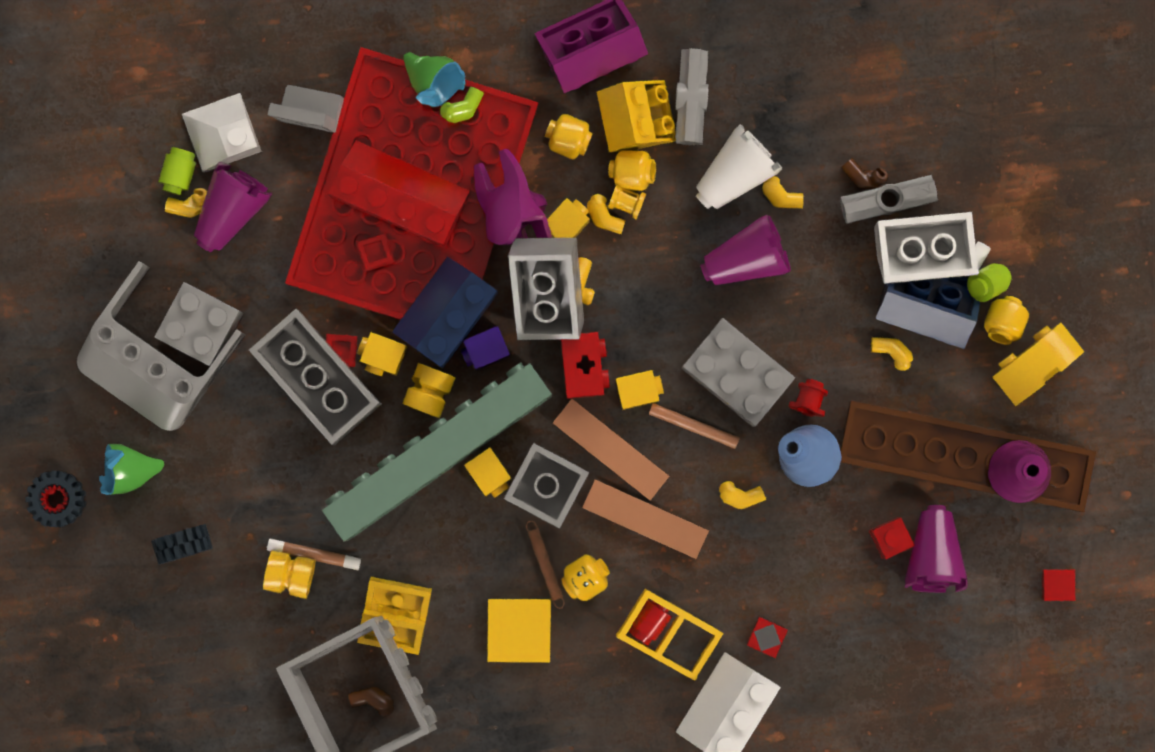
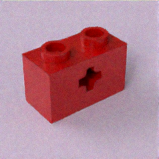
(579, 384)

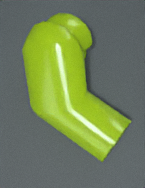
(464, 109)

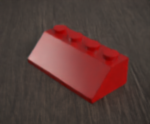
(399, 193)

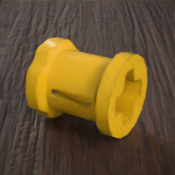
(627, 201)

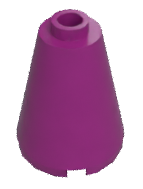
(228, 206)
(748, 255)
(1009, 474)
(937, 555)

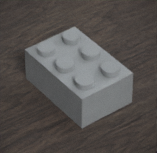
(546, 288)
(738, 372)

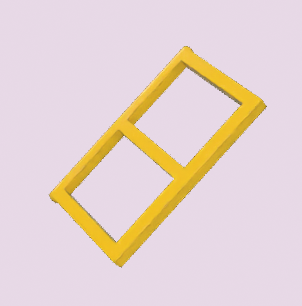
(681, 615)

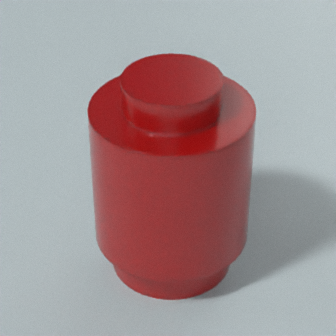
(650, 622)

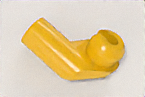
(779, 197)
(190, 207)
(601, 217)
(587, 293)
(896, 349)
(738, 498)

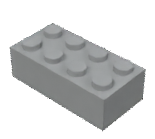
(315, 377)

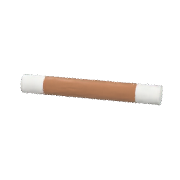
(313, 553)

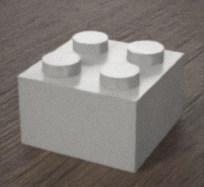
(198, 324)
(546, 485)

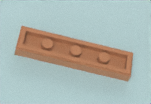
(611, 449)
(645, 519)

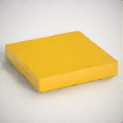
(519, 630)

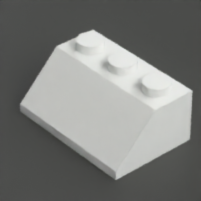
(926, 247)
(728, 707)

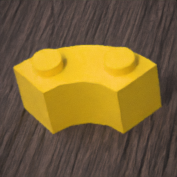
(1028, 372)

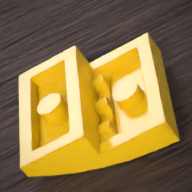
(402, 606)

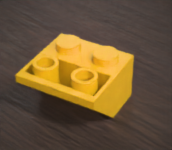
(636, 115)

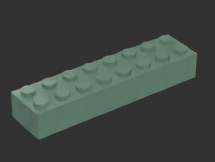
(437, 452)

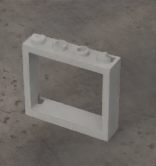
(309, 711)

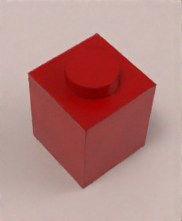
(891, 538)

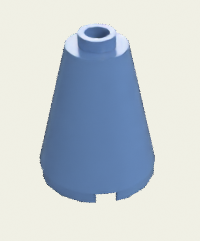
(809, 455)

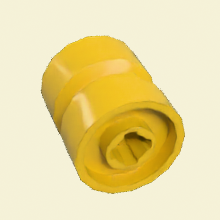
(428, 390)
(289, 574)

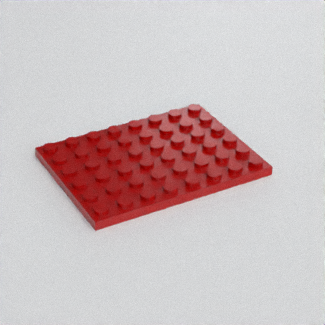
(387, 116)

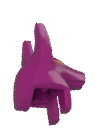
(510, 204)

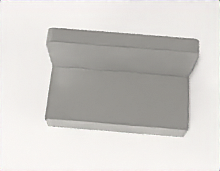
(308, 108)

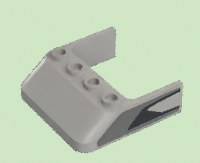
(140, 372)

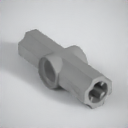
(691, 97)
(907, 194)

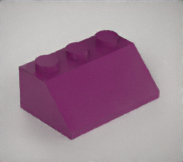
(591, 44)

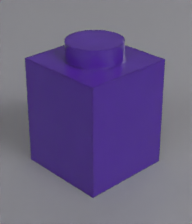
(485, 349)

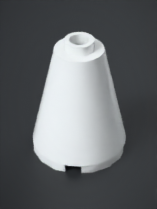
(736, 170)

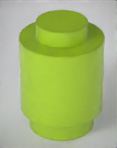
(177, 171)
(989, 282)

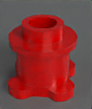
(810, 398)

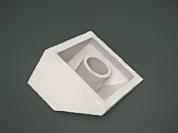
(221, 132)

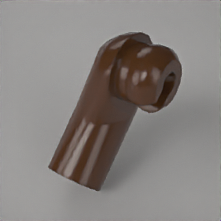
(865, 178)
(375, 697)

